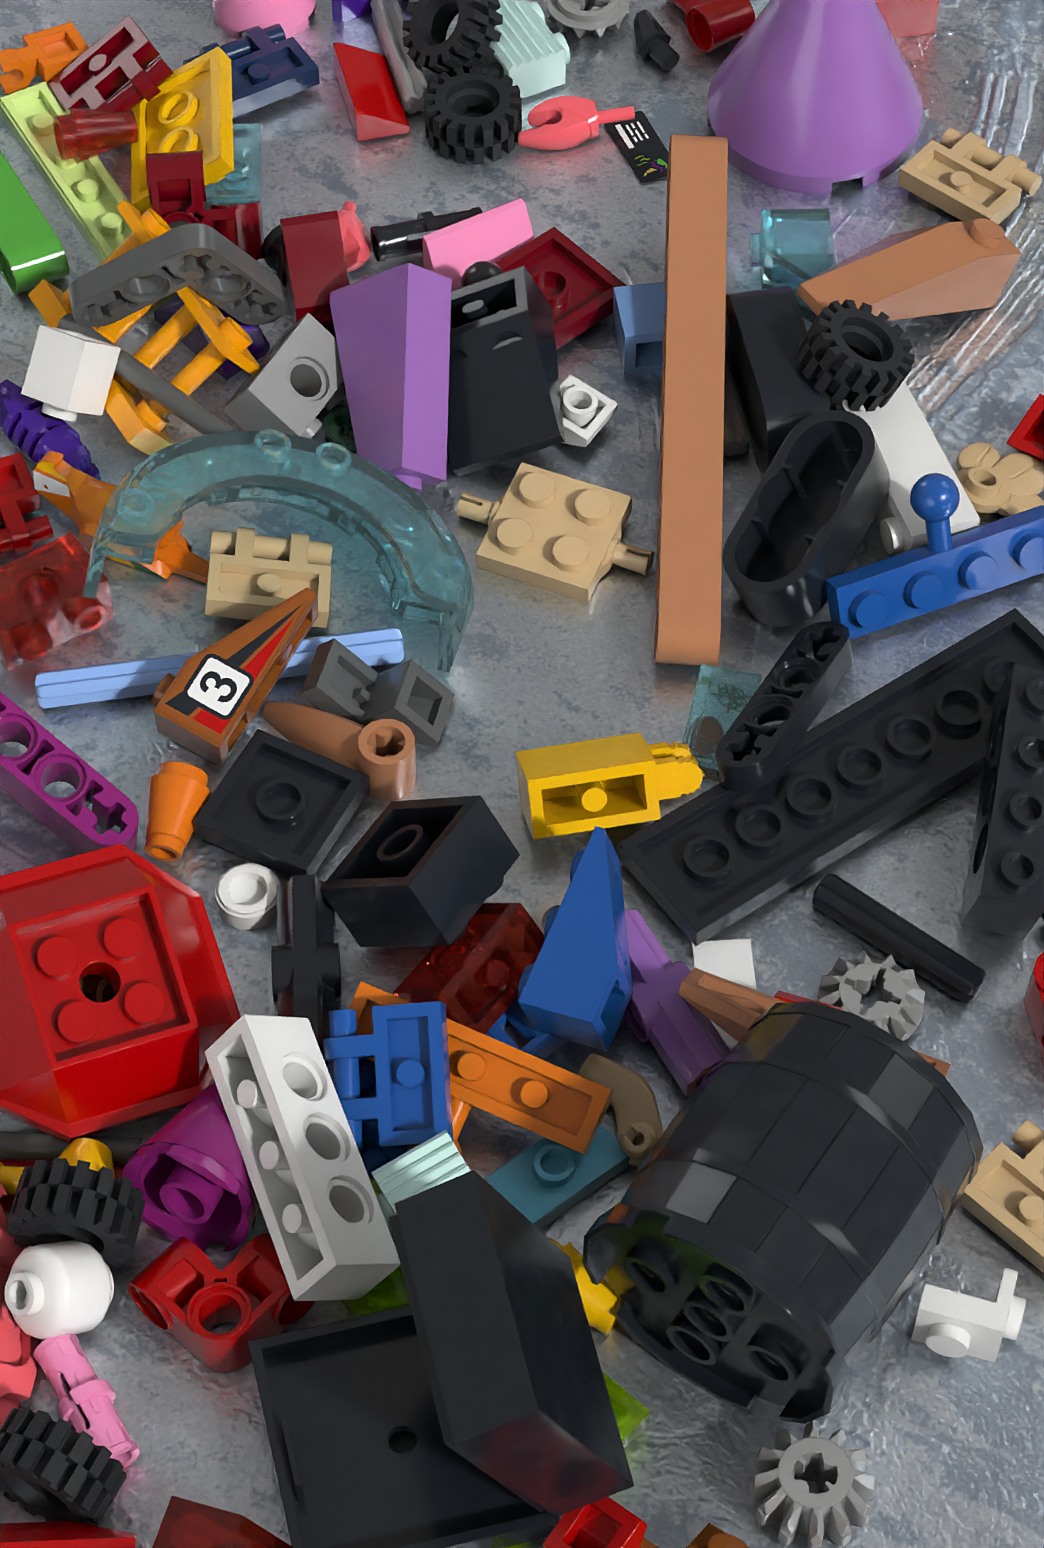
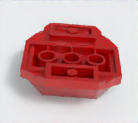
(112, 1063)

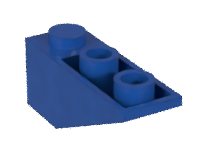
(584, 964)

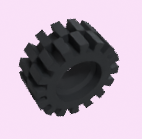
(465, 44)
(473, 94)
(855, 355)
(77, 1205)
(56, 1469)

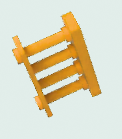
(137, 417)

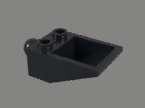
(501, 370)

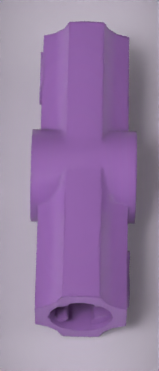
(659, 1014)

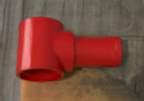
(716, 21)

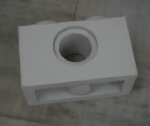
(300, 357)

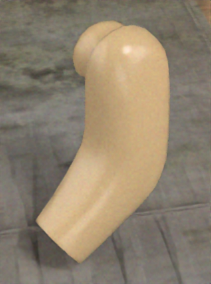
(633, 1104)

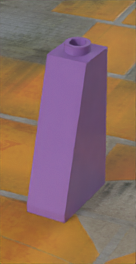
(396, 369)

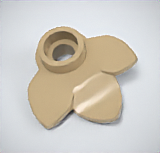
(999, 482)

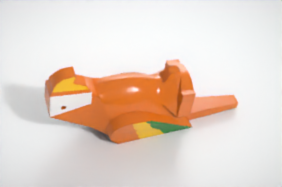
(84, 500)

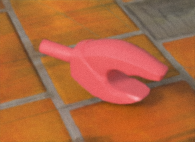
(567, 123)
(354, 237)

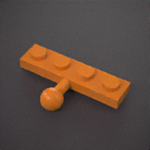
(506, 1082)

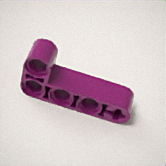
(52, 761)

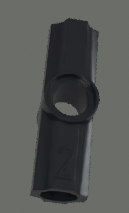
(306, 955)

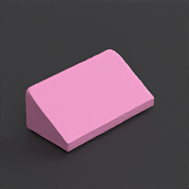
(478, 238)

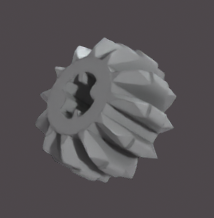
(839, 1481)

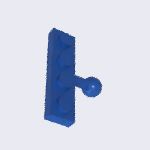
(941, 571)

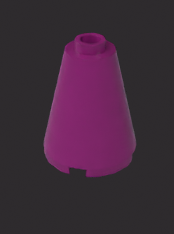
(196, 1177)

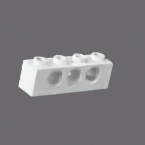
(302, 1158)

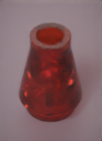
(89, 133)

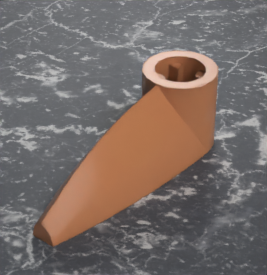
(379, 750)

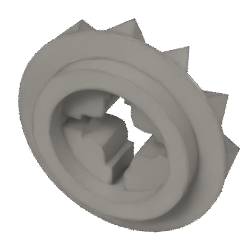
(605, 15)
(901, 996)

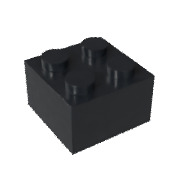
(421, 872)

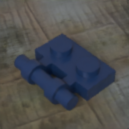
(265, 68)

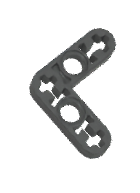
(176, 262)

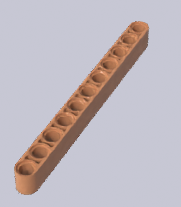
(692, 404)

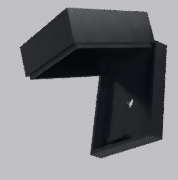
(480, 1367)

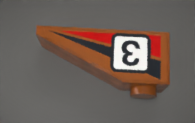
(228, 681)

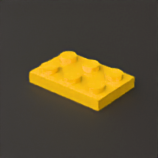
(187, 115)

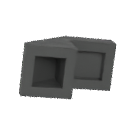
(353, 690)

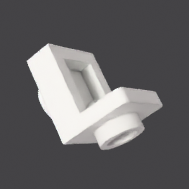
(968, 1325)

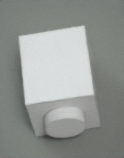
(70, 373)

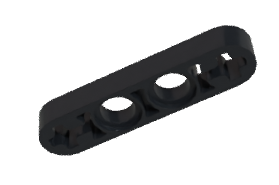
(776, 701)

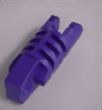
(38, 433)

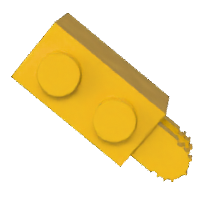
(601, 783)

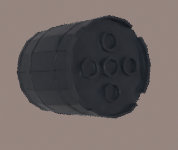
(787, 1209)

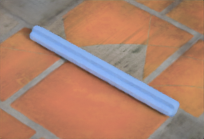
(143, 676)

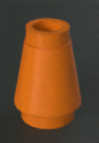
(172, 805)

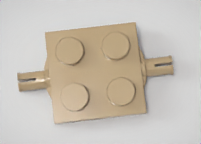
(555, 532)

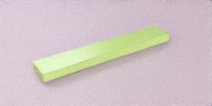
(83, 188)

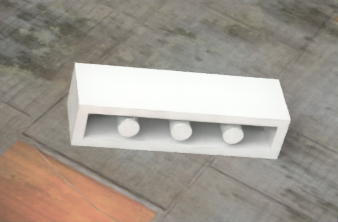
(909, 454)

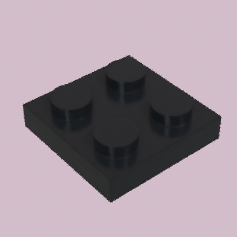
(281, 805)

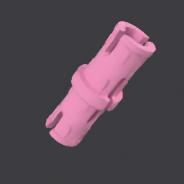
(83, 1397)

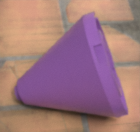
(816, 97)

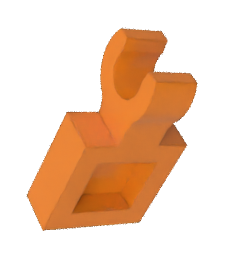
(42, 54)

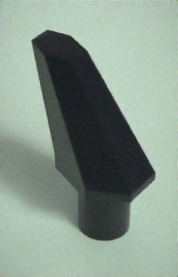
(653, 41)

